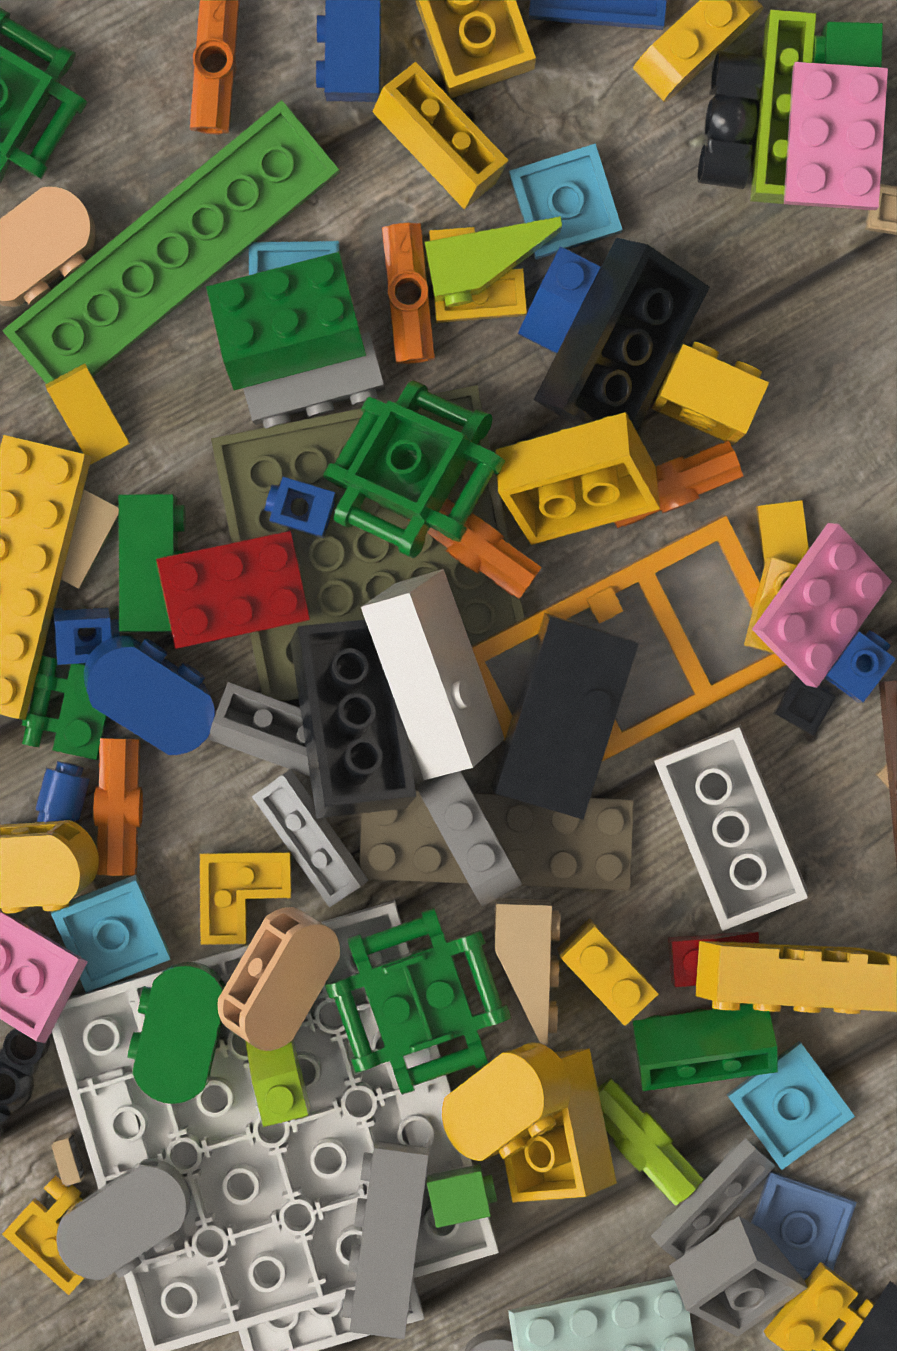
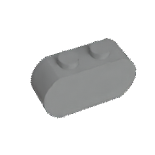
(469, 836)
(124, 1221)

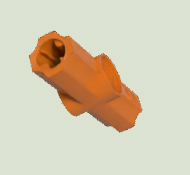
(214, 90)
(407, 265)
(685, 479)
(486, 552)
(118, 806)

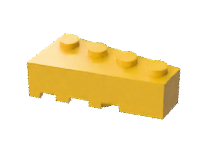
(797, 977)

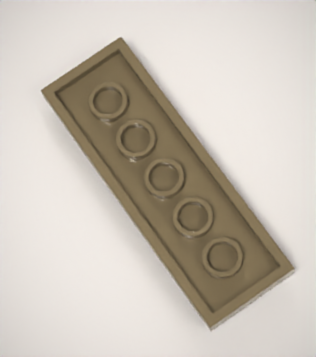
(539, 842)

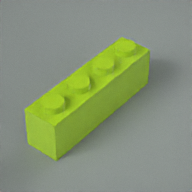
(785, 41)

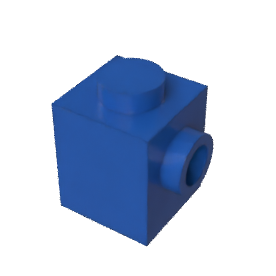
(861, 665)

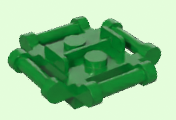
(25, 94)
(412, 466)
(418, 1001)

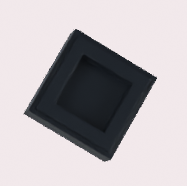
(804, 705)

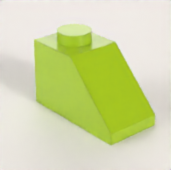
(278, 1084)

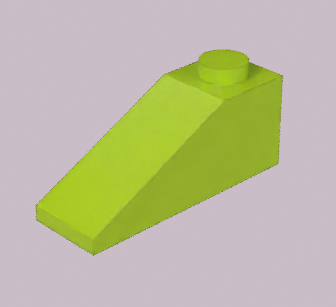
(476, 260)

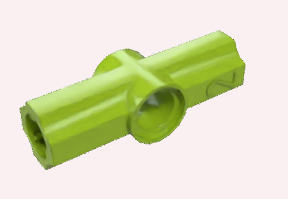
(646, 1144)

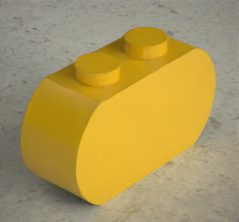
(694, 43)
(44, 864)
(507, 1102)

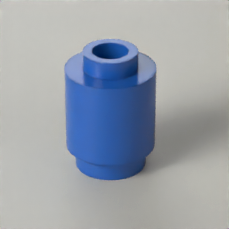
(62, 793)

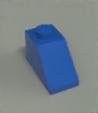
(558, 299)

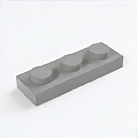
(310, 839)
(713, 1199)

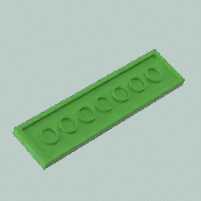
(174, 247)

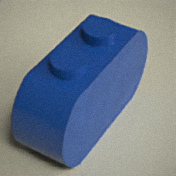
(149, 694)

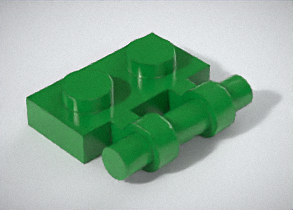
(79, 723)

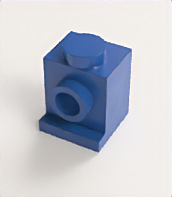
(319, 506)
(73, 647)

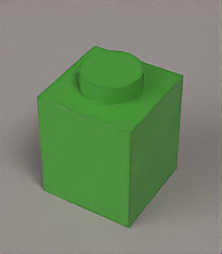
(460, 1195)

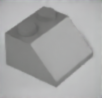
(736, 1277)

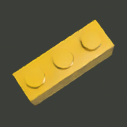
(439, 135)

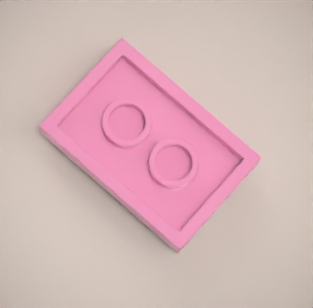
(835, 136)
(822, 605)
(34, 978)

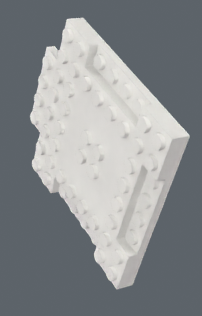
(269, 1202)

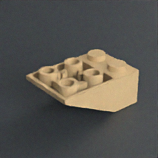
(524, 948)

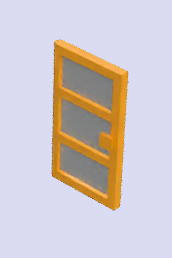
(685, 611)

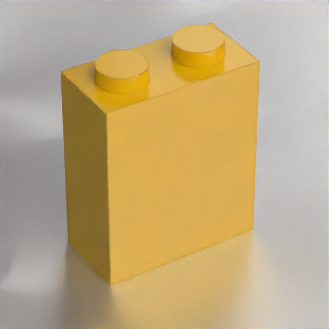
(607, 972)

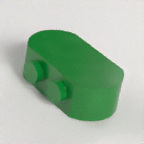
(177, 1033)

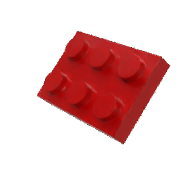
(232, 589)

